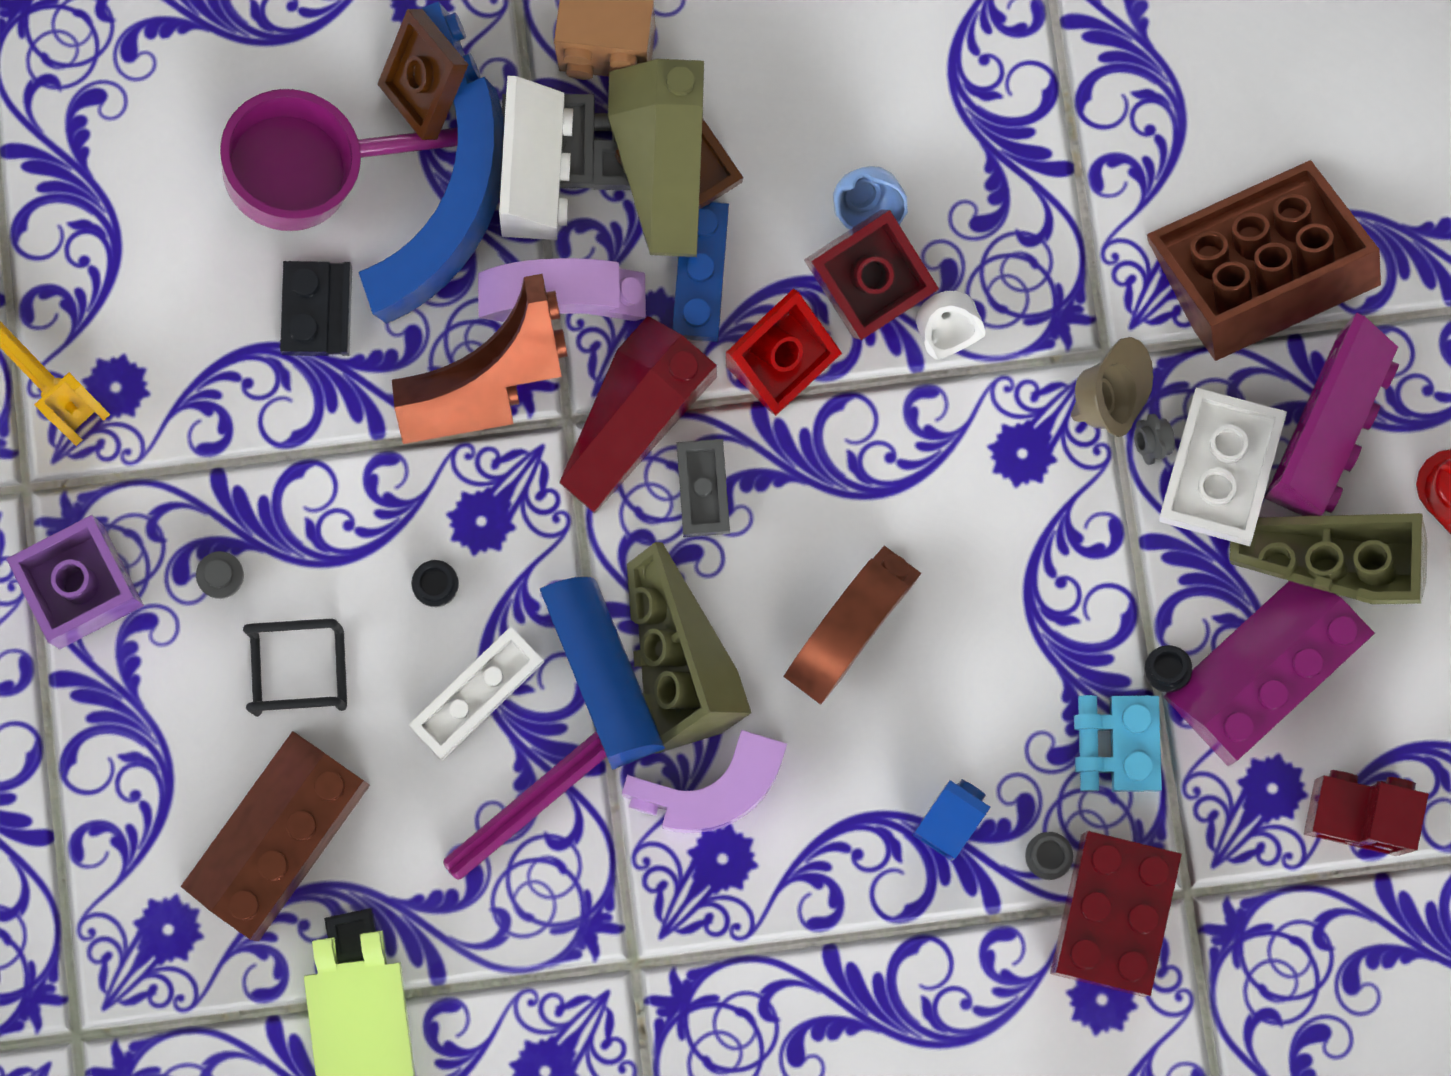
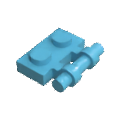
(1134, 743)

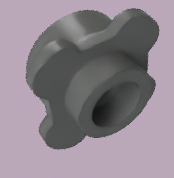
(1154, 438)

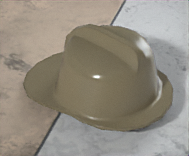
(1115, 389)

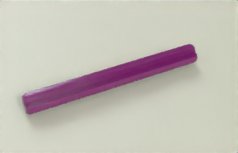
(525, 807)

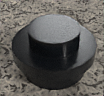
(435, 583)
(1168, 668)

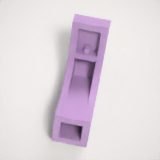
(579, 284)
(721, 803)

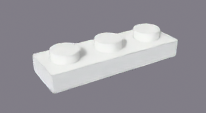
(476, 693)

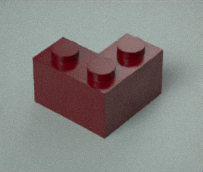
(1372, 818)

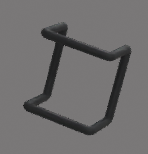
(257, 706)

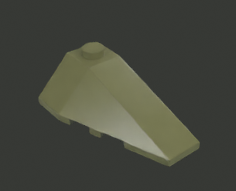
(658, 132)
(1348, 555)
(683, 663)

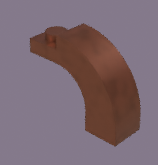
(851, 624)

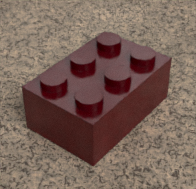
(1116, 914)

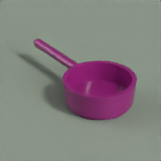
(298, 157)

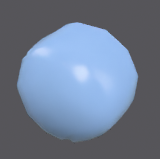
(867, 192)

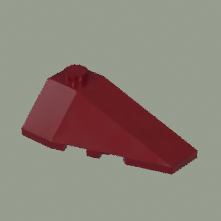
(641, 398)

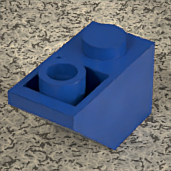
(952, 818)

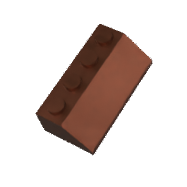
(274, 837)

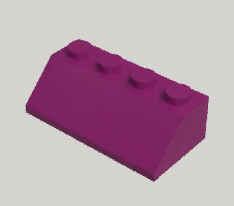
(1333, 420)
(1268, 667)

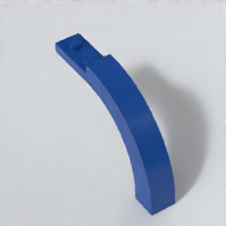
(467, 207)

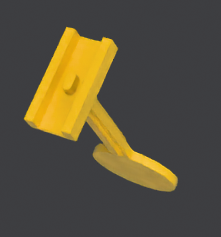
(63, 399)

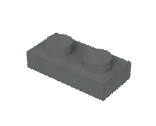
(703, 488)

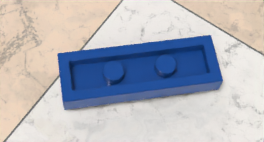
(701, 278)

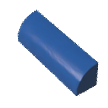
(602, 670)

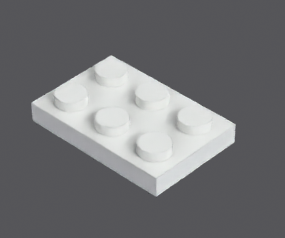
(1222, 466)

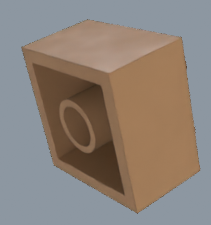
(603, 35)

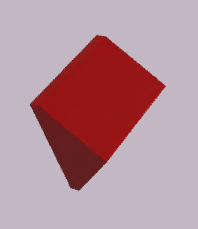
(782, 353)

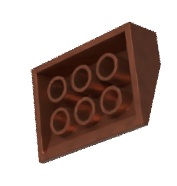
(1266, 259)

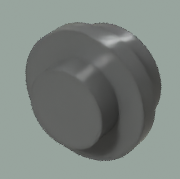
(219, 575)
(1049, 855)

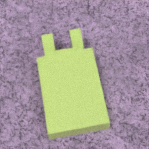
(358, 1012)

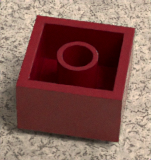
(871, 274)

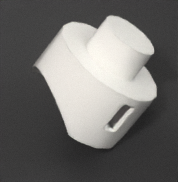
(949, 323)

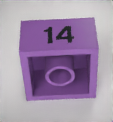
(75, 582)

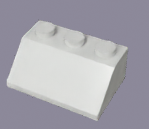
(534, 160)

